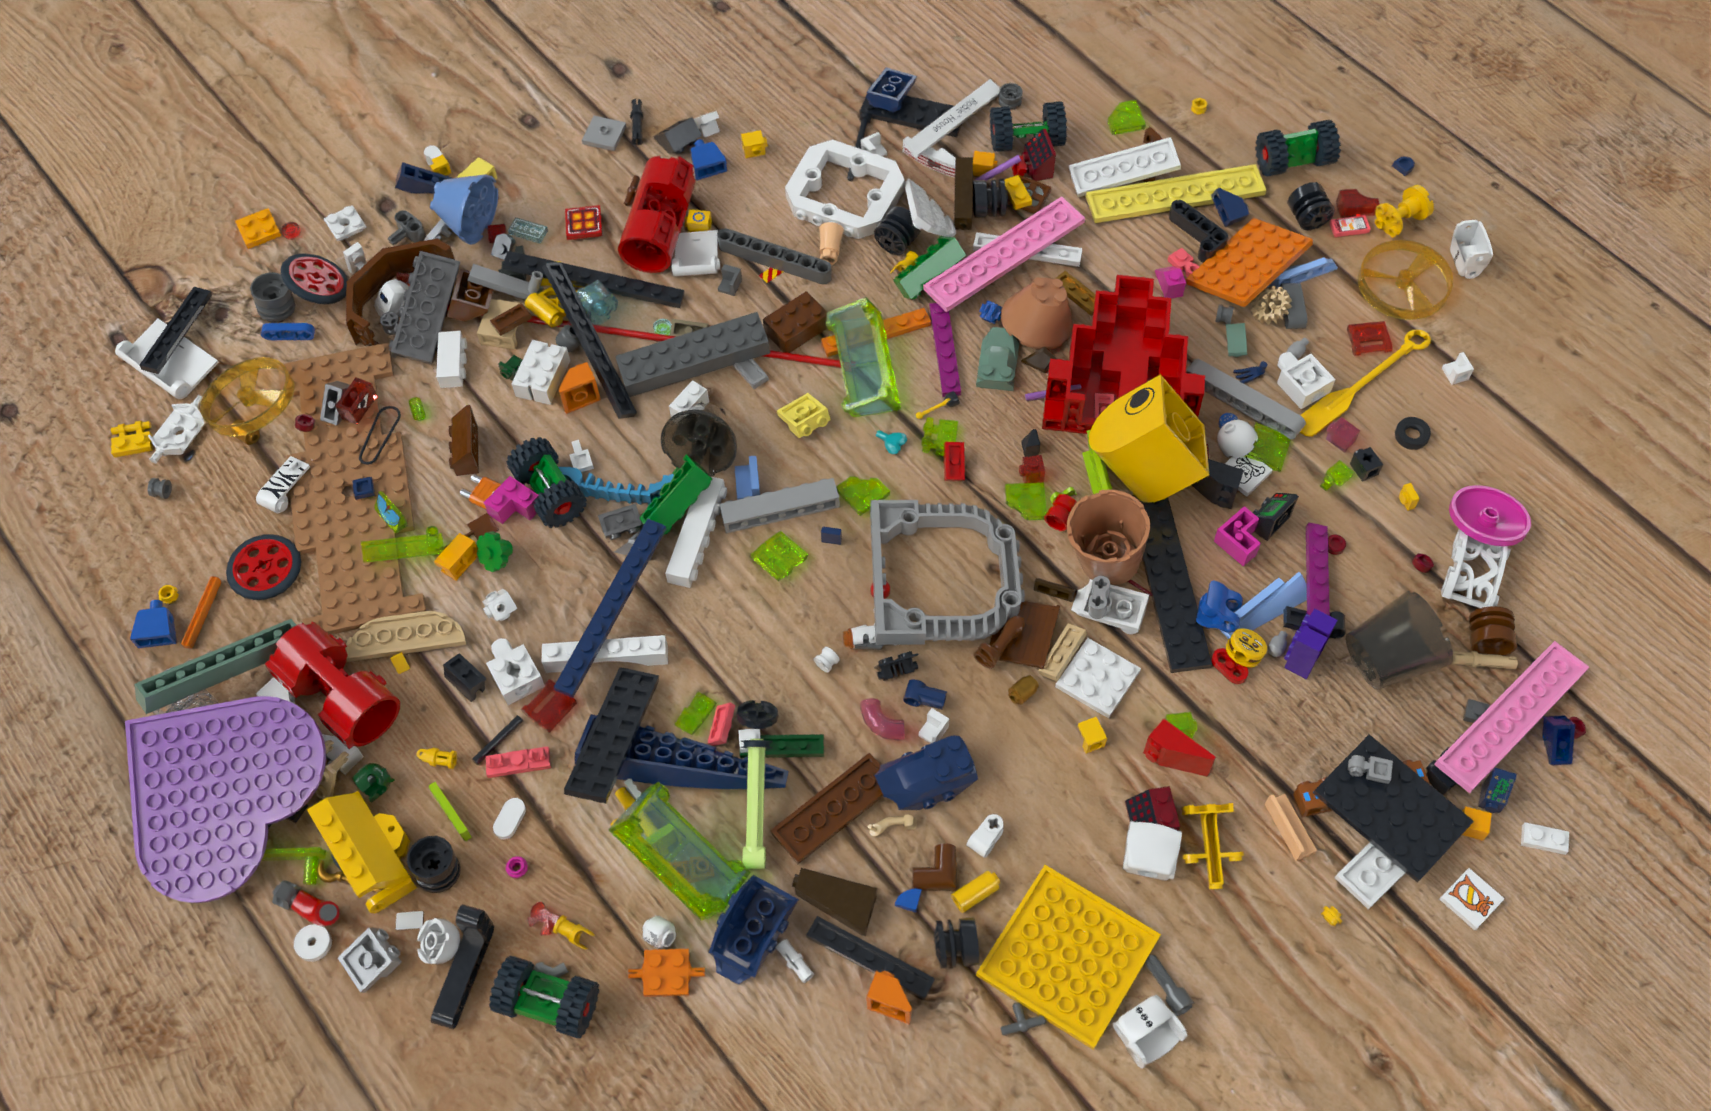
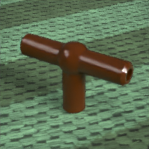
(631, 190)

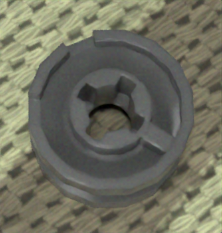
(1010, 95)

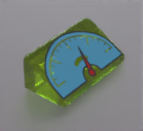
(390, 513)

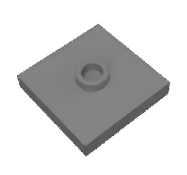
(604, 133)

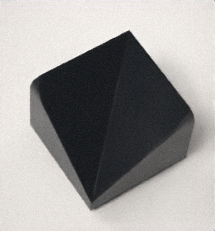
(1031, 444)

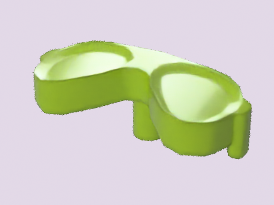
(1070, 491)

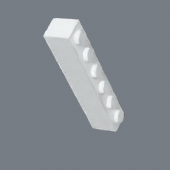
(695, 535)

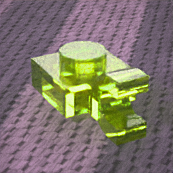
(1338, 474)

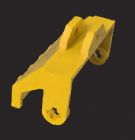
(365, 848)

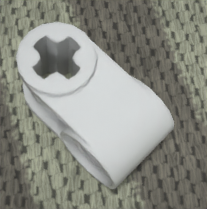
(984, 838)

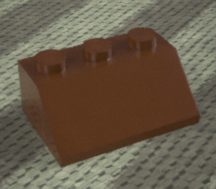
(469, 298)
(464, 443)

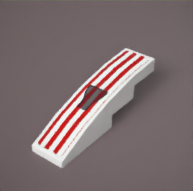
(936, 160)

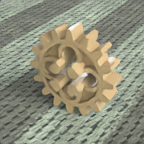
(1278, 308)

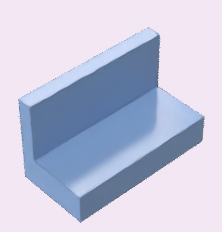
(747, 479)

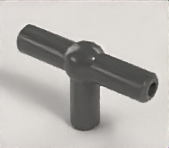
(1022, 1023)

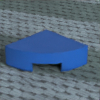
(909, 900)

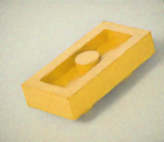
(1017, 192)

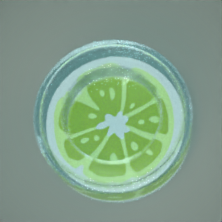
(662, 327)

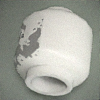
(659, 932)

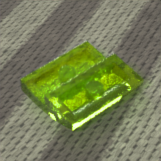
(1270, 447)
(779, 555)

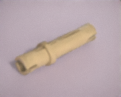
(1487, 660)

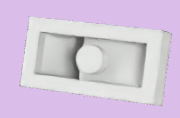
(707, 123)

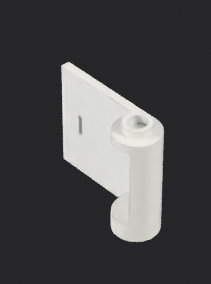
(696, 254)

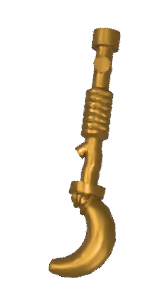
(339, 876)

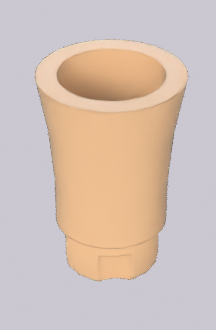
(830, 241)

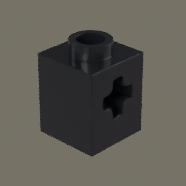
(1366, 463)

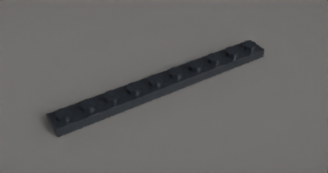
(614, 283)
(589, 340)

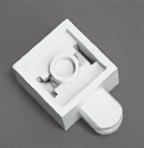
(1314, 378)
(513, 671)

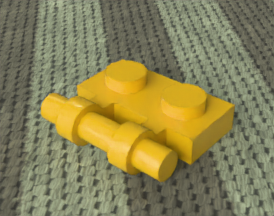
(133, 443)

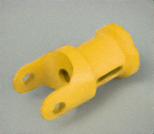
(909, 260)
(436, 757)
(571, 931)

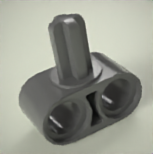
(408, 227)

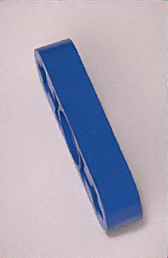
(297, 331)

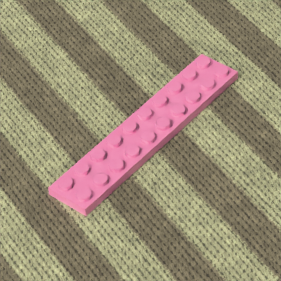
(1003, 254)
(1511, 717)

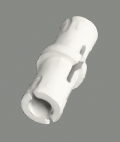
(795, 961)

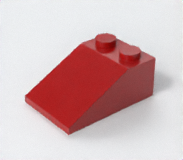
(1177, 751)

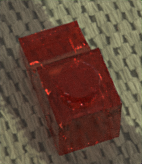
(1353, 204)

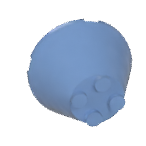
(466, 205)

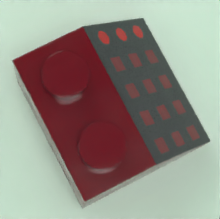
(1040, 156)
(1153, 807)

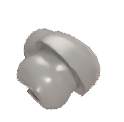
(557, 971)

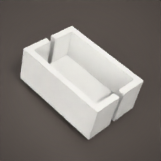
(542, 371)

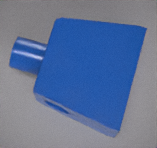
(707, 160)
(153, 626)

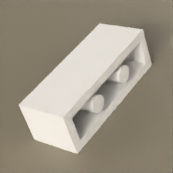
(451, 359)

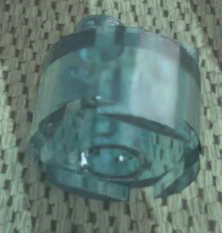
(597, 302)

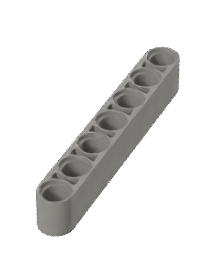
(1248, 400)

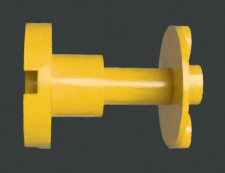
(1413, 204)

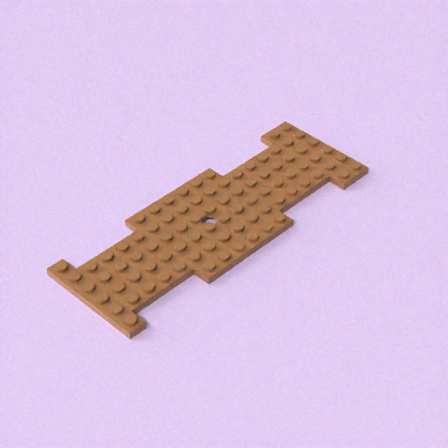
(337, 524)

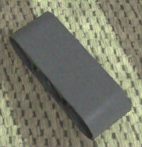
(1297, 313)

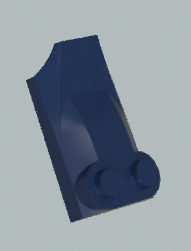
(890, 89)

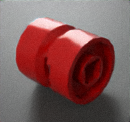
(1058, 514)

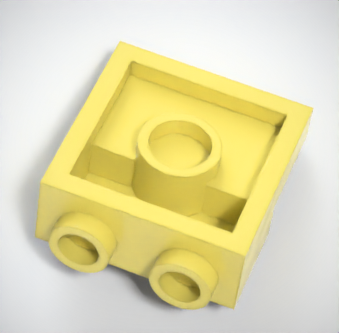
(804, 415)

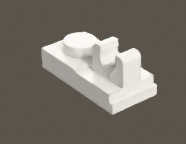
(441, 227)
(354, 257)

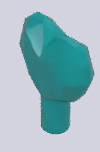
(892, 441)

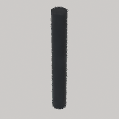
(497, 740)

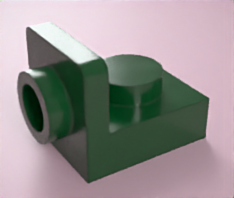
(511, 367)

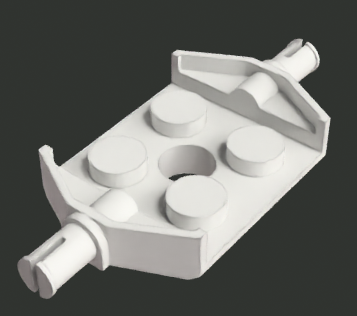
(184, 417)

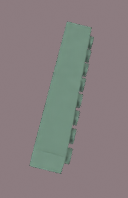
(209, 669)

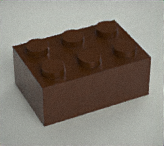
(795, 322)

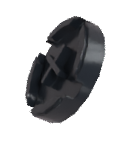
(757, 714)

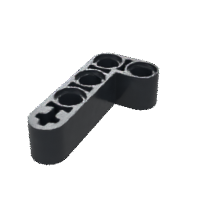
(1199, 227)

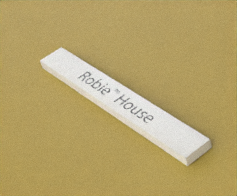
(952, 118)

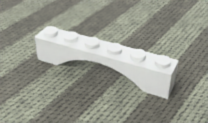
(640, 650)
(275, 689)

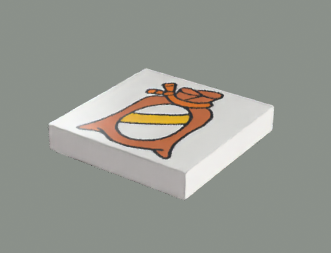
(1471, 899)

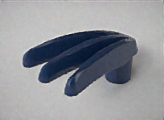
(1252, 372)

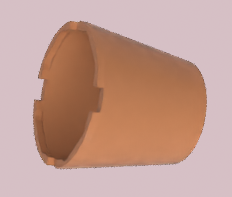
(1109, 534)

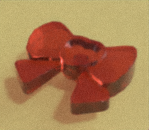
(541, 914)

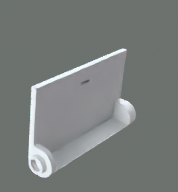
(183, 369)

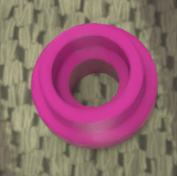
(514, 862)

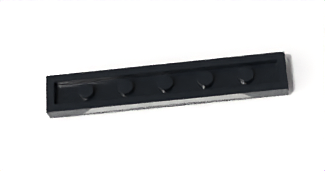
(175, 330)
(869, 956)

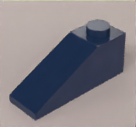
(417, 180)

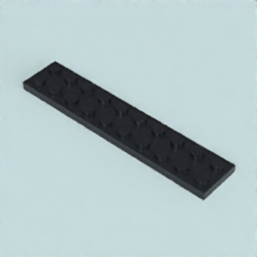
(1173, 592)

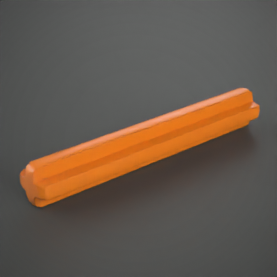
(201, 612)

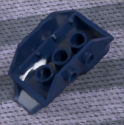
(928, 775)
(750, 929)

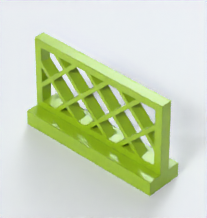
(1096, 470)

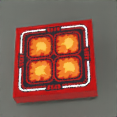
(583, 222)

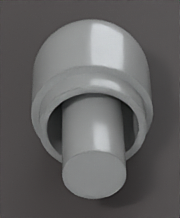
(1298, 348)
(1278, 644)

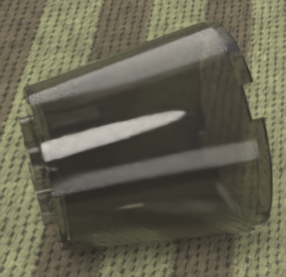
(1399, 642)

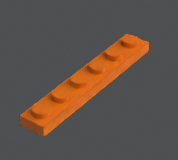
(893, 327)

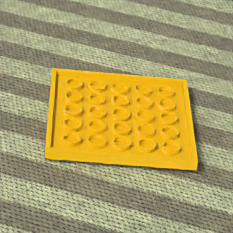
(1068, 956)

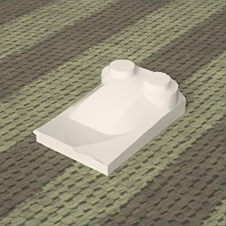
(1124, 607)

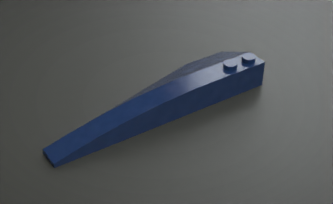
(684, 762)

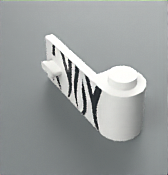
(274, 492)

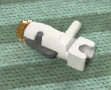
(861, 638)

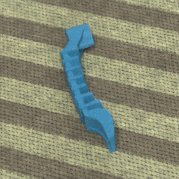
(611, 493)

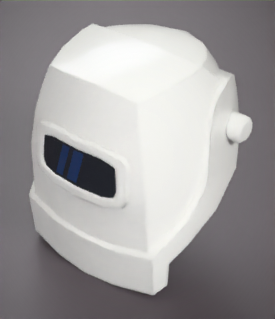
(390, 297)

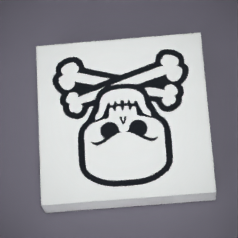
(1254, 473)

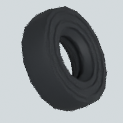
(1408, 442)

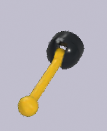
(950, 400)

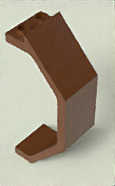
(375, 274)

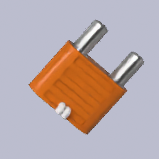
(482, 490)

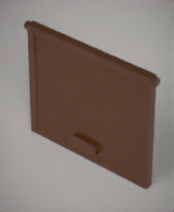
(1035, 640)

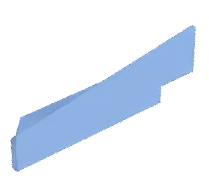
(1304, 272)
(1271, 602)

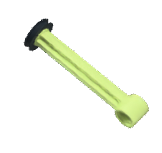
(754, 853)

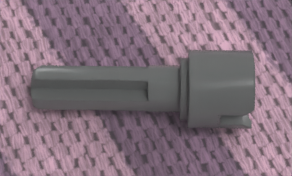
(1176, 997)

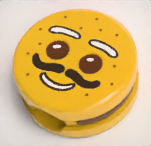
(1246, 647)

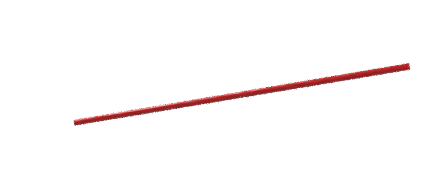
(659, 337)

